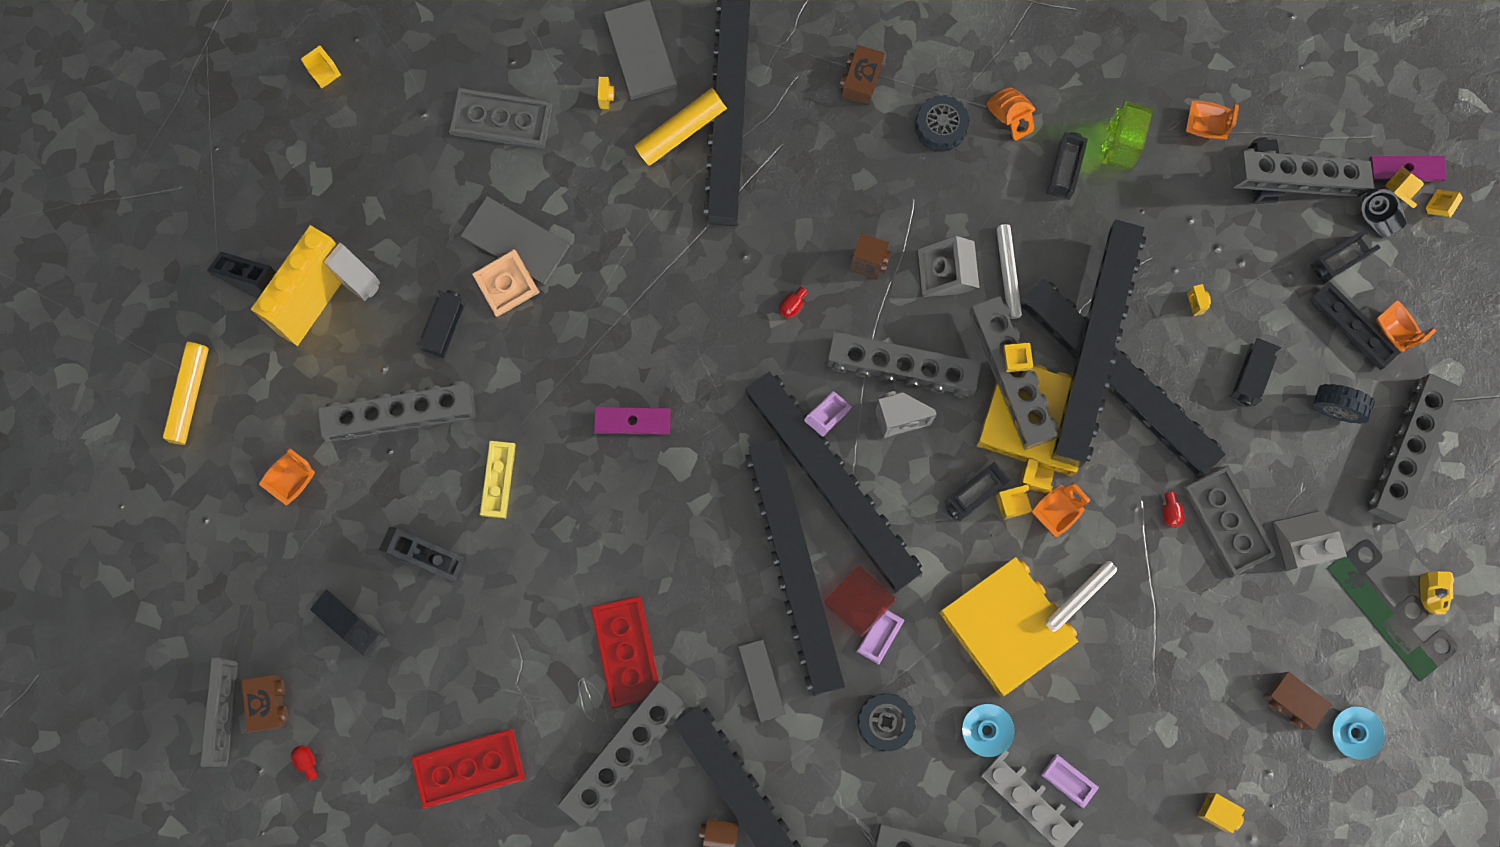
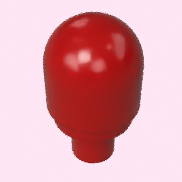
(792, 303)
(1172, 511)
(304, 761)

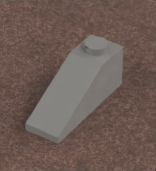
(352, 272)

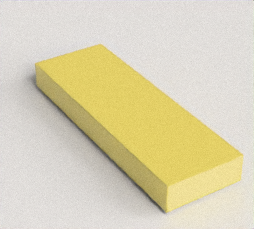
(497, 479)

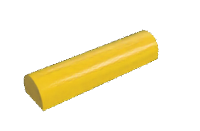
(680, 126)
(185, 393)

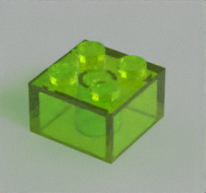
(1126, 135)

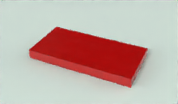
(625, 651)
(467, 768)

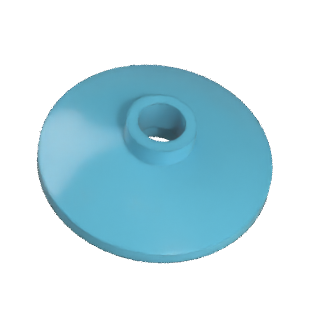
(1369, 728)
(1001, 730)

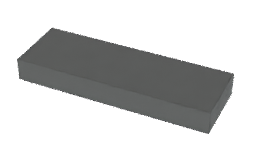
(761, 680)

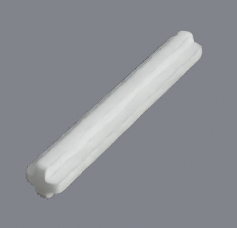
(1009, 270)
(1081, 596)

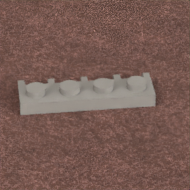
(1029, 802)

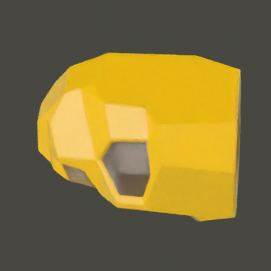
(1436, 591)

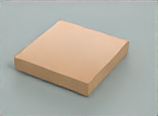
(505, 283)

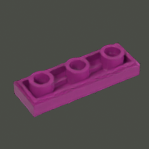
(1423, 167)
(617, 420)

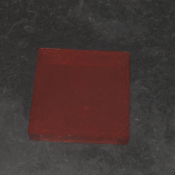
(860, 601)

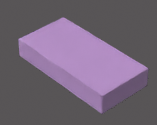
(827, 413)
(880, 637)
(1069, 781)

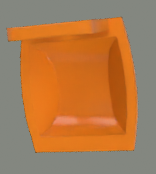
(1009, 108)
(1211, 120)
(1401, 328)
(287, 477)
(1060, 508)

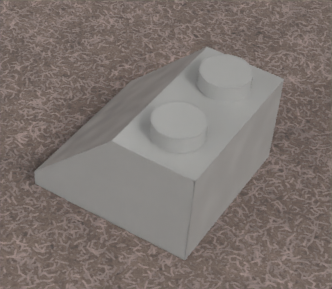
(948, 267)
(902, 414)
(1308, 540)

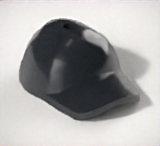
(1386, 215)

